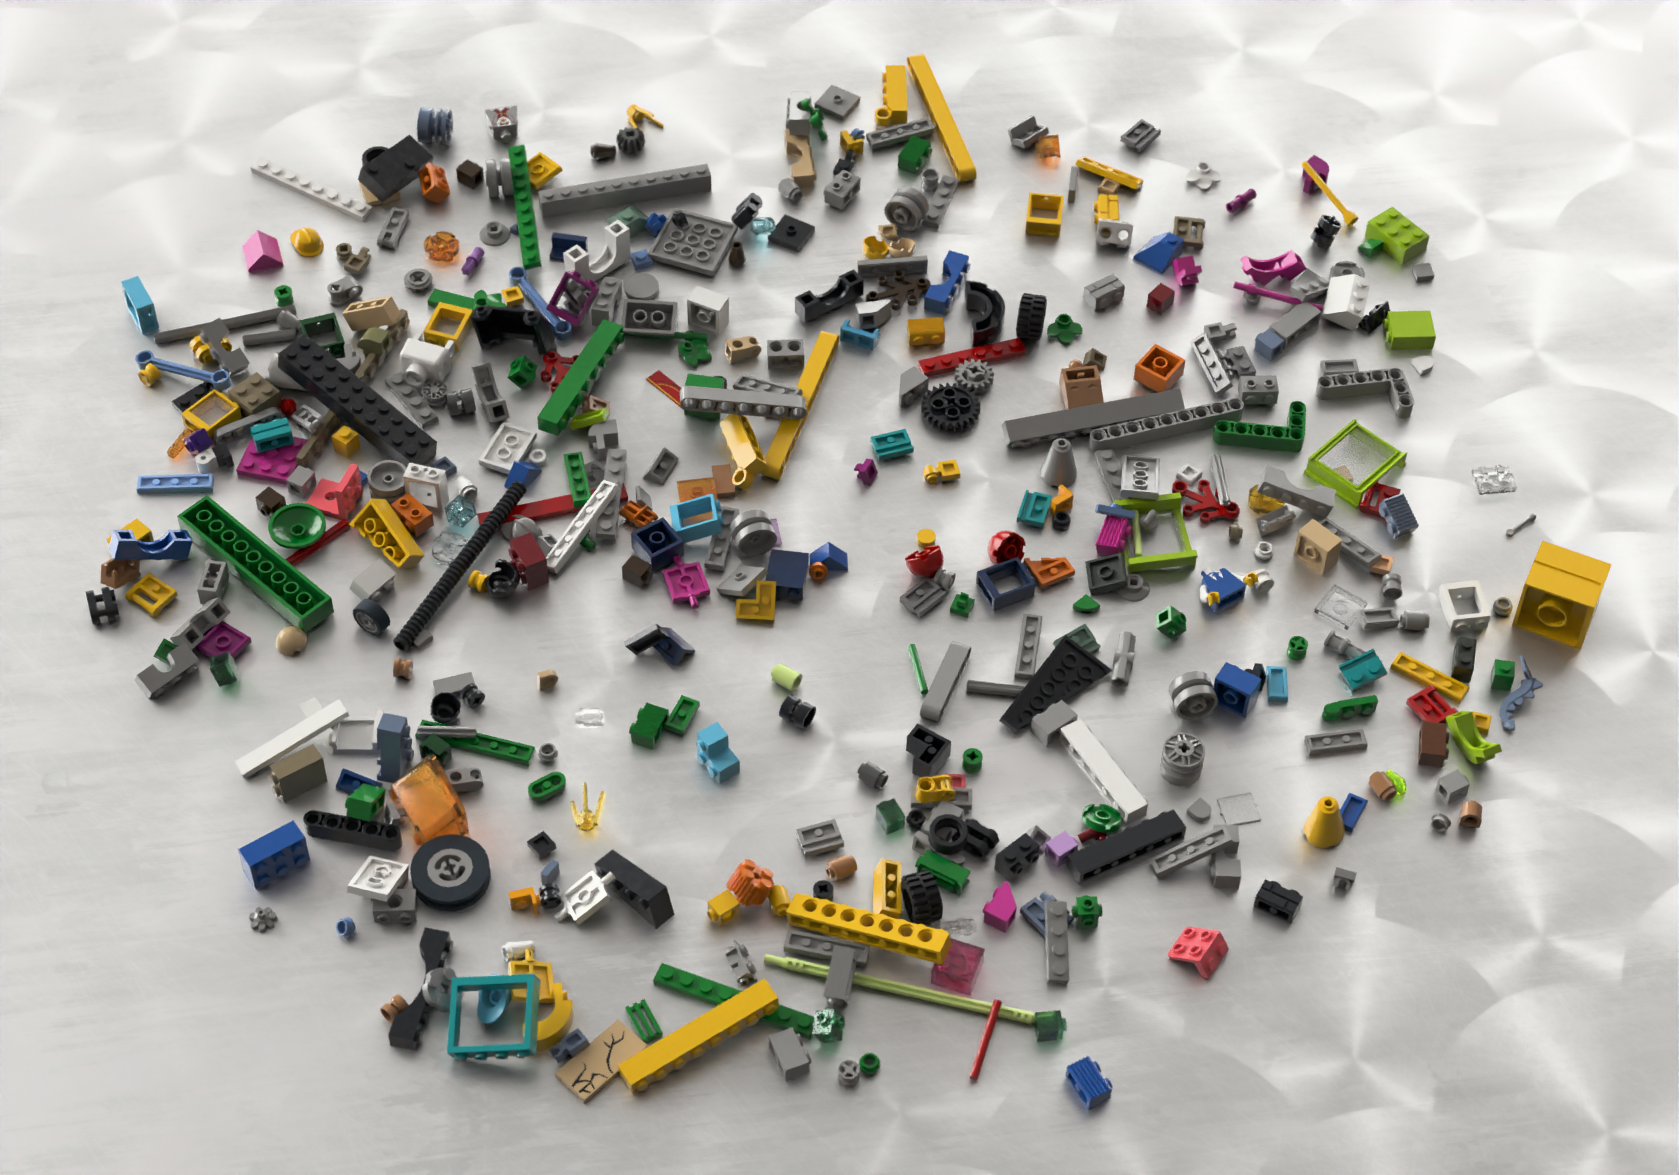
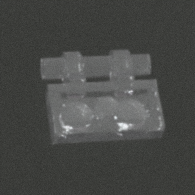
(1494, 480)
(959, 926)

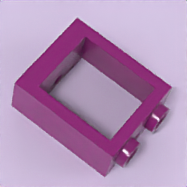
(561, 312)

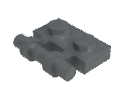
(1239, 360)

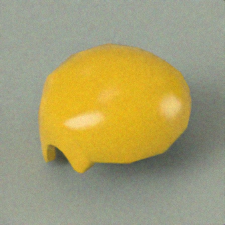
(875, 249)

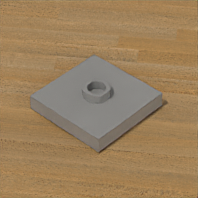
(837, 102)
(742, 580)

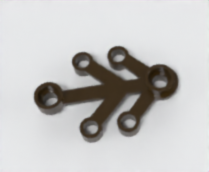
(917, 285)

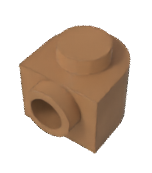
(1473, 810)

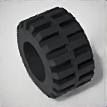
(1031, 316)
(922, 897)

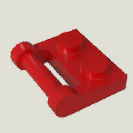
(1385, 492)
(1427, 709)

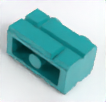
(271, 435)

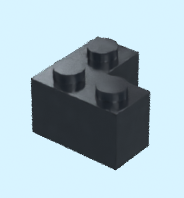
(929, 751)

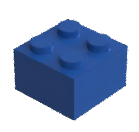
(1236, 689)

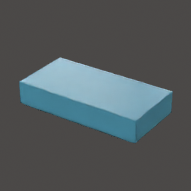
(1277, 684)

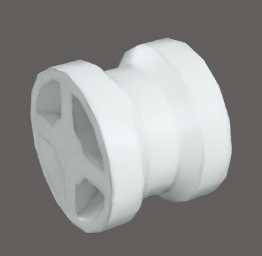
(1265, 582)

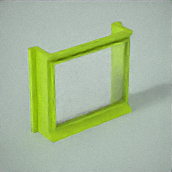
(1353, 462)
(1166, 544)

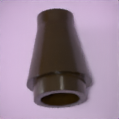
(601, 151)
(737, 255)

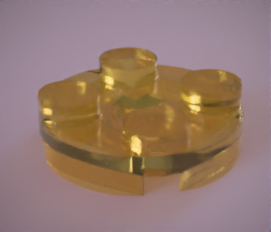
(1258, 505)

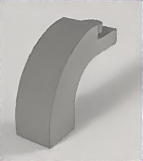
(489, 396)

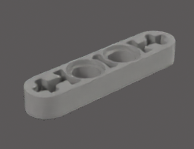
(223, 435)

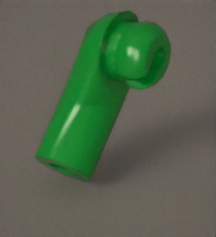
(587, 543)

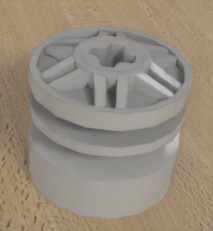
(1182, 759)

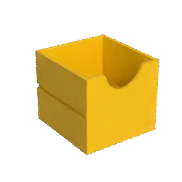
(1561, 594)

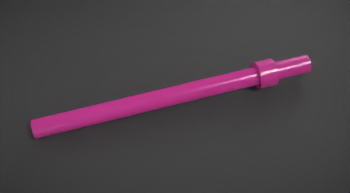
(1252, 289)

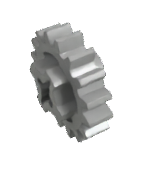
(974, 375)

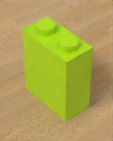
(1409, 330)

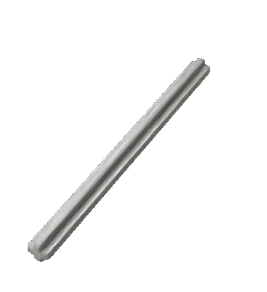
(232, 322)

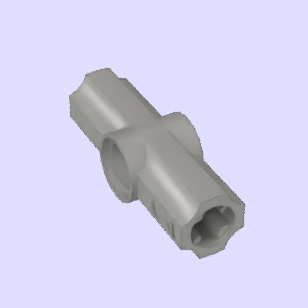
(1123, 659)

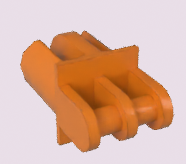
(637, 514)

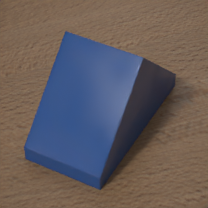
(522, 472)
(831, 556)

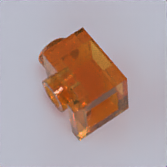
(1048, 146)

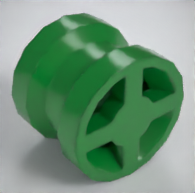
(283, 296)
(1295, 643)
(972, 760)

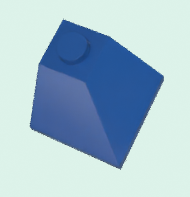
(1160, 251)

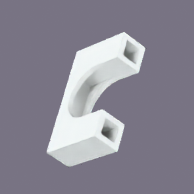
(614, 254)

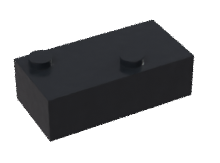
(394, 168)

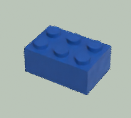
(274, 854)

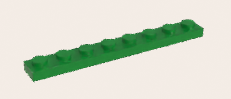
(717, 993)

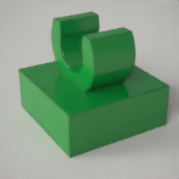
(962, 605)

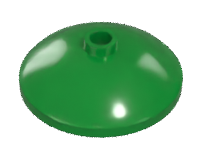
(297, 526)

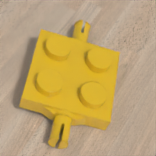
(540, 969)

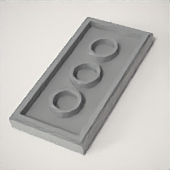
(1140, 477)

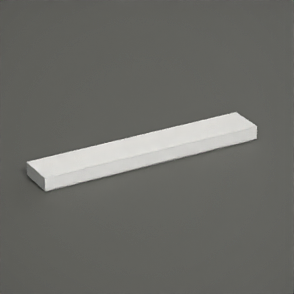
(581, 525)
(292, 739)

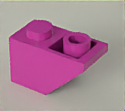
(1002, 908)

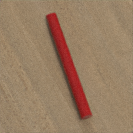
(985, 1039)

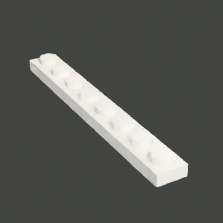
(311, 189)

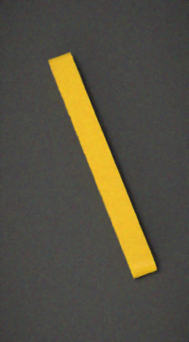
(941, 118)
(809, 383)

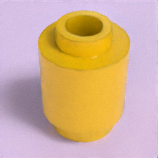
(779, 900)

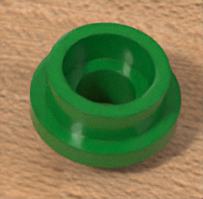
(869, 1058)

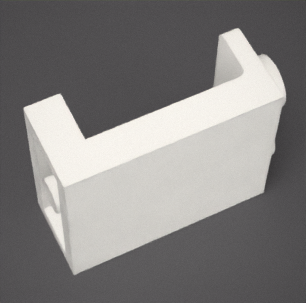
(356, 735)

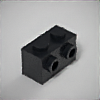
(1017, 857)

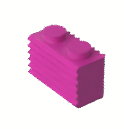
(1113, 535)

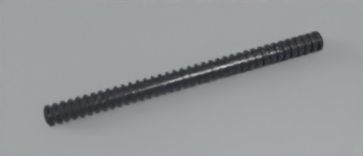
(459, 566)

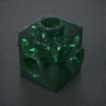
(828, 1025)

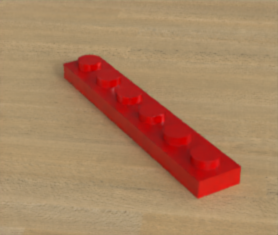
(986, 353)

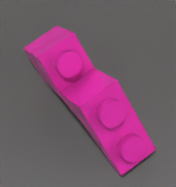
(1264, 271)

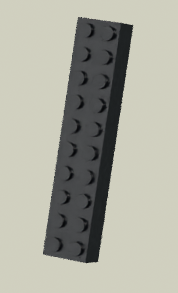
(356, 403)

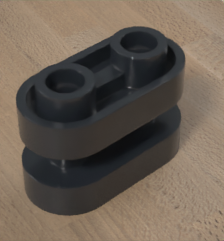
(110, 609)
(979, 839)

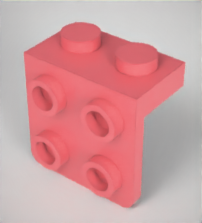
(1200, 947)

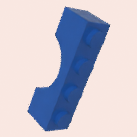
(940, 296)
(173, 545)

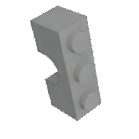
(606, 299)
(231, 361)
(206, 617)
(154, 681)
(1226, 871)

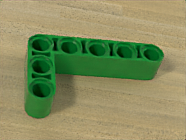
(1265, 436)

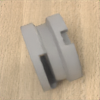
(435, 394)

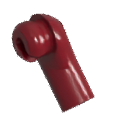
(1091, 834)

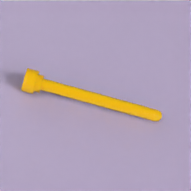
(1349, 217)

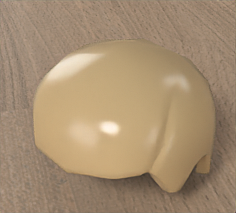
(903, 248)
(290, 640)

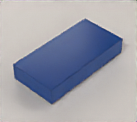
(1352, 811)

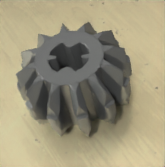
(630, 140)

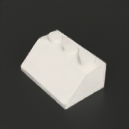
(1346, 300)

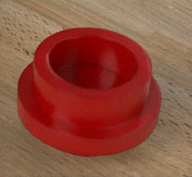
(288, 406)

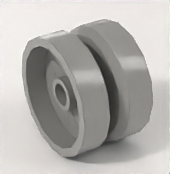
(497, 178)
(906, 208)
(387, 481)
(753, 533)
(1193, 695)

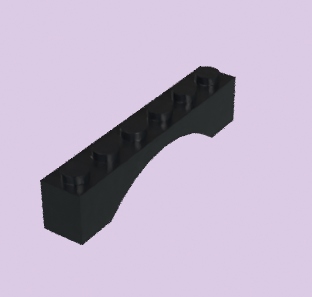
(408, 1025)

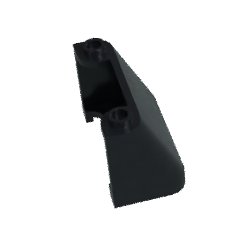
(497, 323)

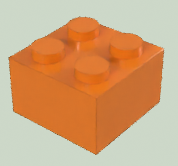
(1159, 369)

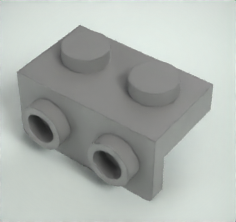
(1026, 132)

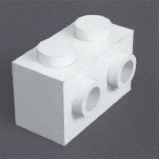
(373, 581)

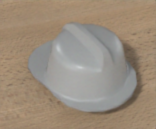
(520, 527)

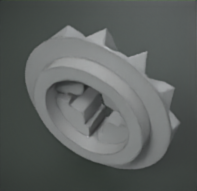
(418, 274)

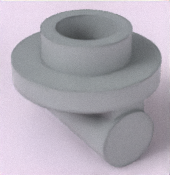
(1149, 521)

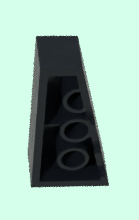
(637, 888)

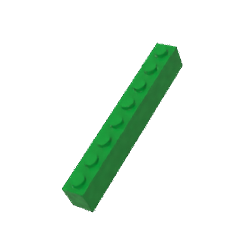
(580, 377)

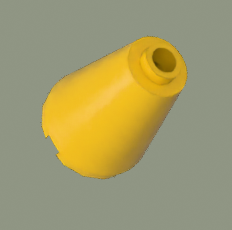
(1325, 824)

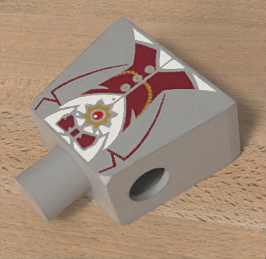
(502, 122)

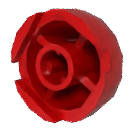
(1005, 546)
(925, 562)

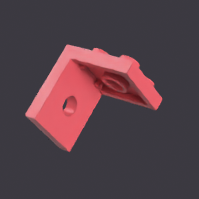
(345, 494)

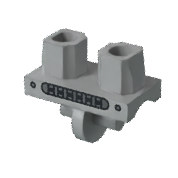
(575, 296)

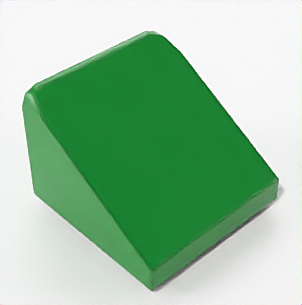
(1371, 247)

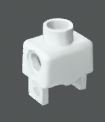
(425, 361)

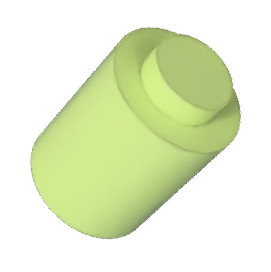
(786, 677)

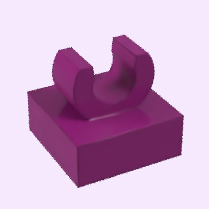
(867, 471)

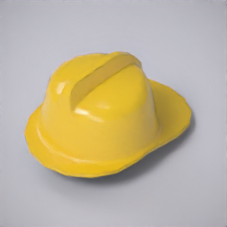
(307, 242)

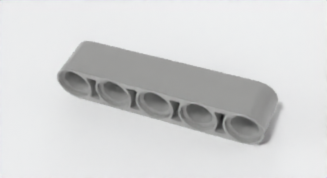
(945, 681)

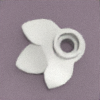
(1203, 175)

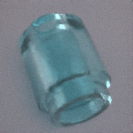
(762, 225)

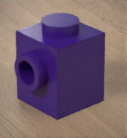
(197, 441)

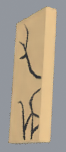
(599, 1061)

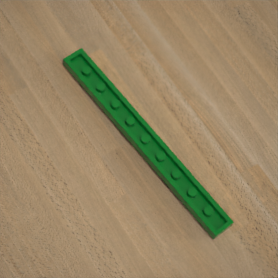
(524, 207)

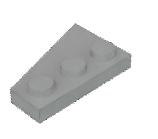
(1309, 286)

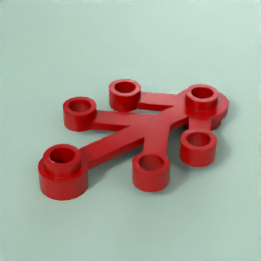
(554, 360)
(1205, 502)

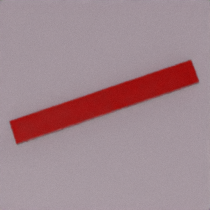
(545, 508)

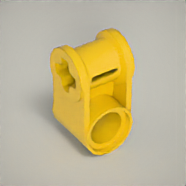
(934, 789)

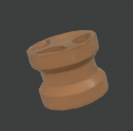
(403, 668)

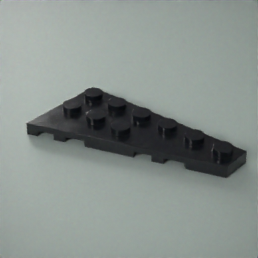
(1059, 678)

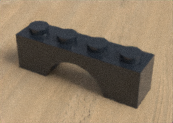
(845, 289)

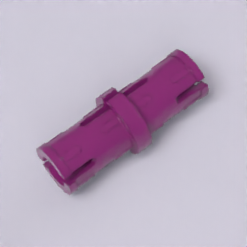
(1241, 200)

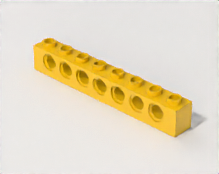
(869, 928)

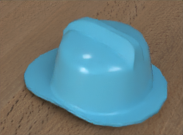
(492, 1004)

